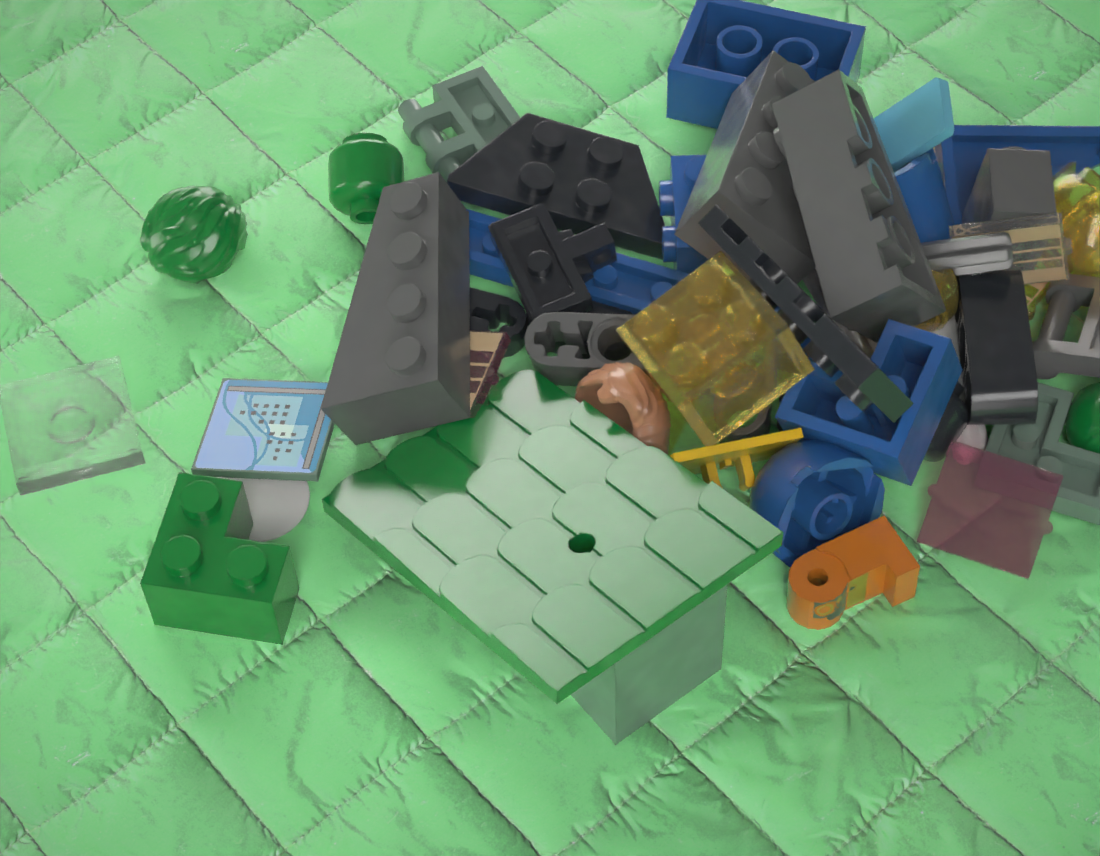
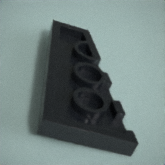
(829, 345)

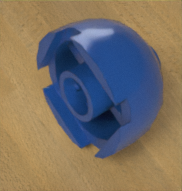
(815, 495)

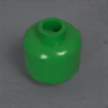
(359, 172)

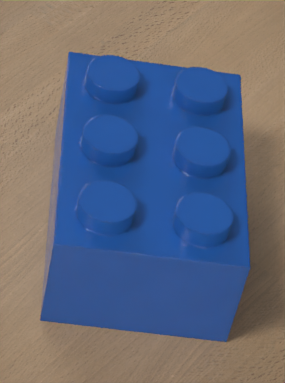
(731, 39)

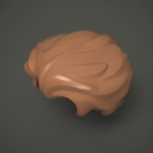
(629, 400)

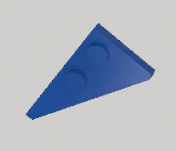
(964, 152)

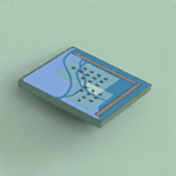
(265, 431)

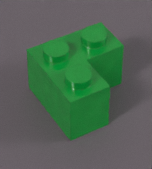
(210, 573)

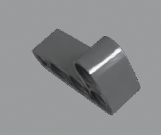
(600, 333)

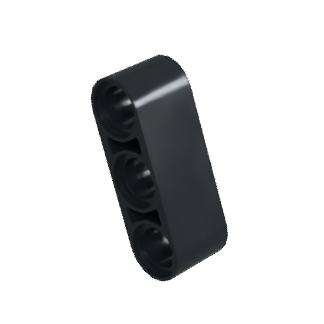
(996, 349)

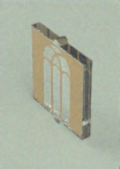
(1036, 241)

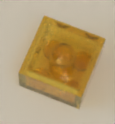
(715, 349)

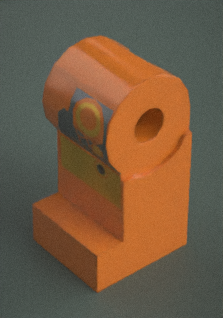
(850, 572)

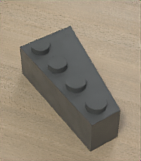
(408, 319)

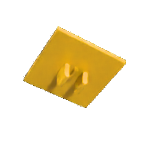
(735, 453)

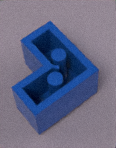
(919, 365)

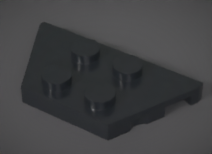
(574, 172)

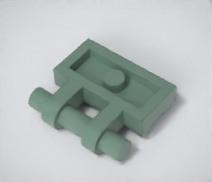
(470, 106)

